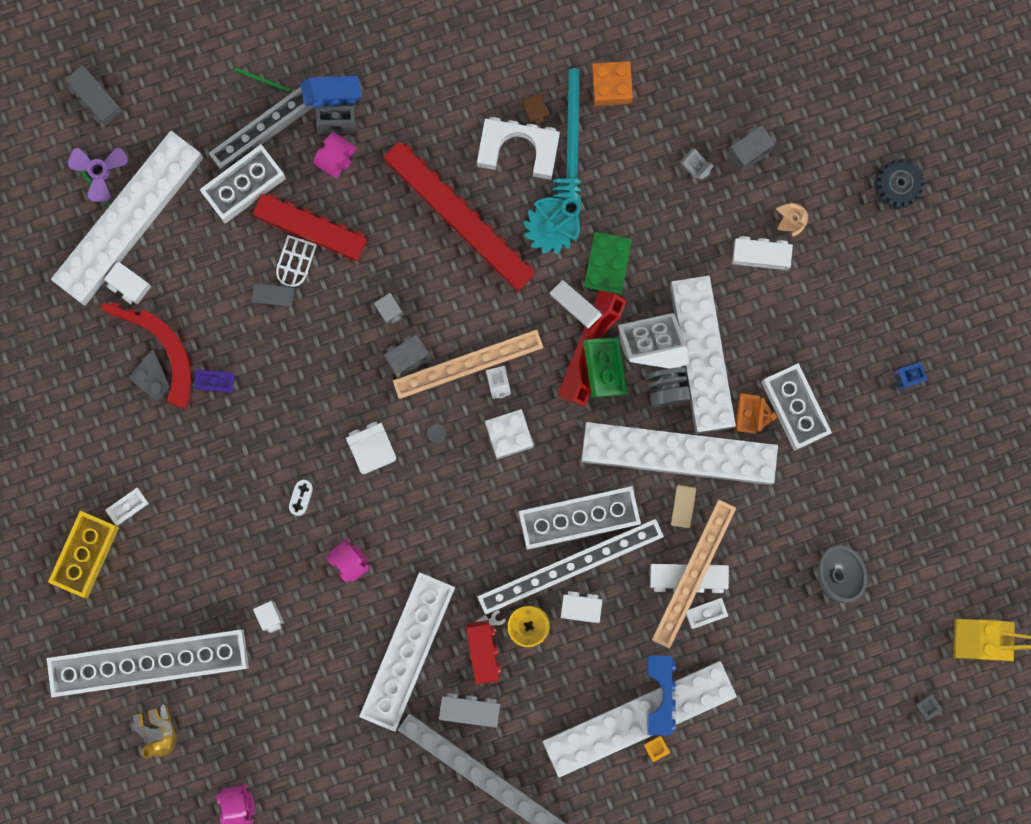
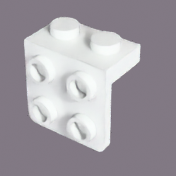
(371, 448)

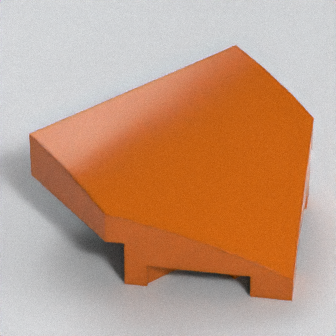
(752, 414)

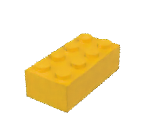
(83, 554)

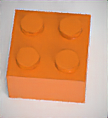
(612, 83)

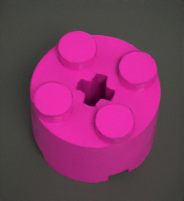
(334, 155)
(348, 560)
(236, 805)

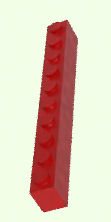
(458, 216)

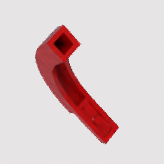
(181, 368)

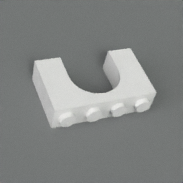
(497, 132)

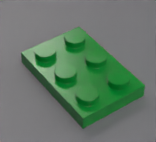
(607, 263)
(605, 367)

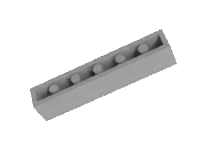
(260, 130)

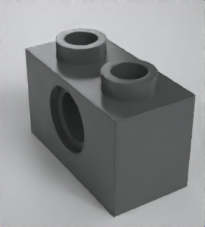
(335, 120)

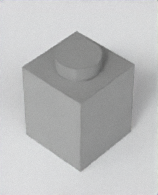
(389, 309)

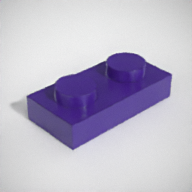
(214, 381)

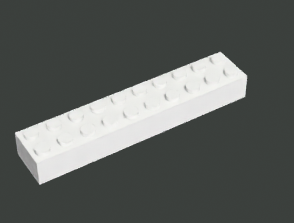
(127, 217)
(679, 453)
(147, 663)
(628, 722)

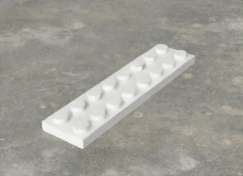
(407, 652)

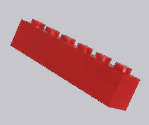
(313, 229)

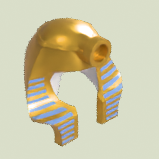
(158, 741)

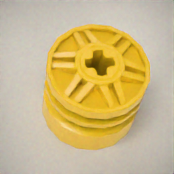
(518, 631)

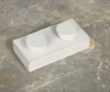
(127, 506)
(706, 613)

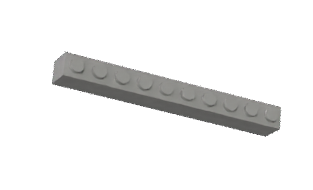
(476, 772)

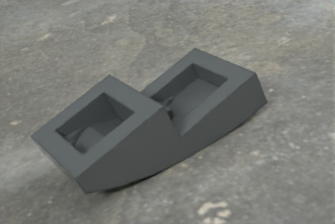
(272, 295)

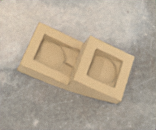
(683, 506)

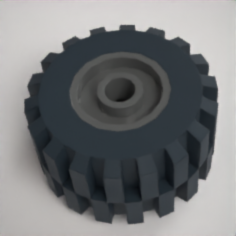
(899, 183)

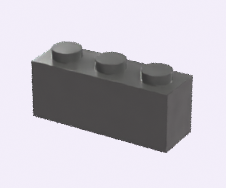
(92, 96)

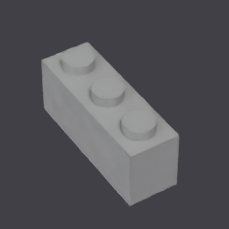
(469, 710)

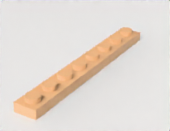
(468, 364)
(693, 574)

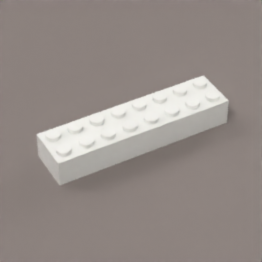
(706, 368)

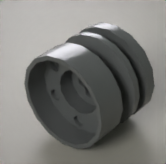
(668, 387)

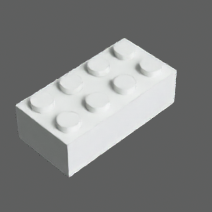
(243, 184)
(796, 407)

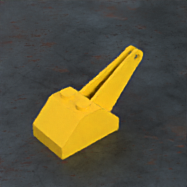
(986, 640)

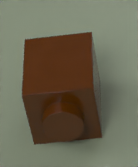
(535, 110)

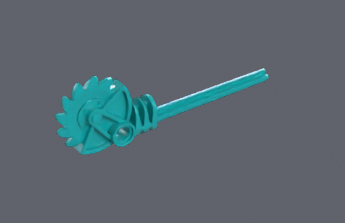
(552, 223)

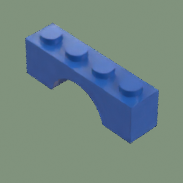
(661, 721)

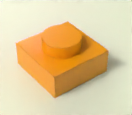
(656, 748)

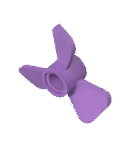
(98, 190)

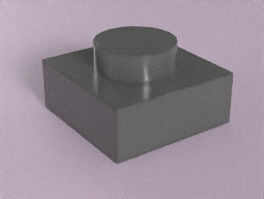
(928, 707)

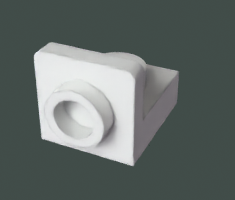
(498, 382)

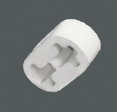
(296, 496)

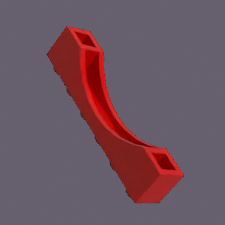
(576, 383)

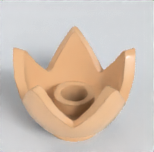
(794, 218)

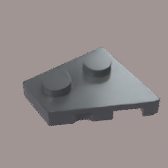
(151, 377)

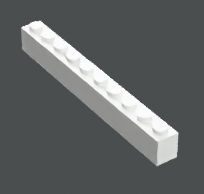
(570, 566)

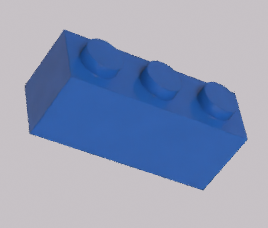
(331, 91)

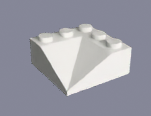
(654, 342)

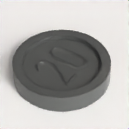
(436, 433)

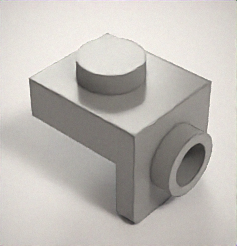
(696, 164)

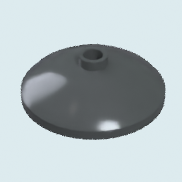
(842, 574)

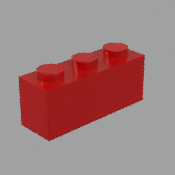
(483, 652)

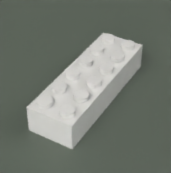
(579, 518)

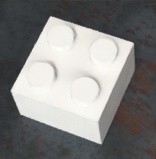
(509, 434)

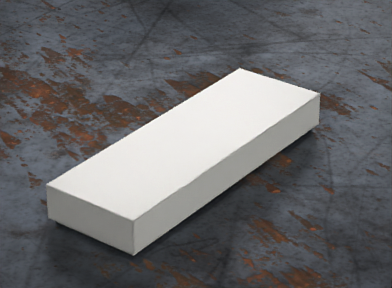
(575, 304)

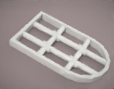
(301, 257)

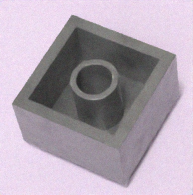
(750, 149)
(406, 356)

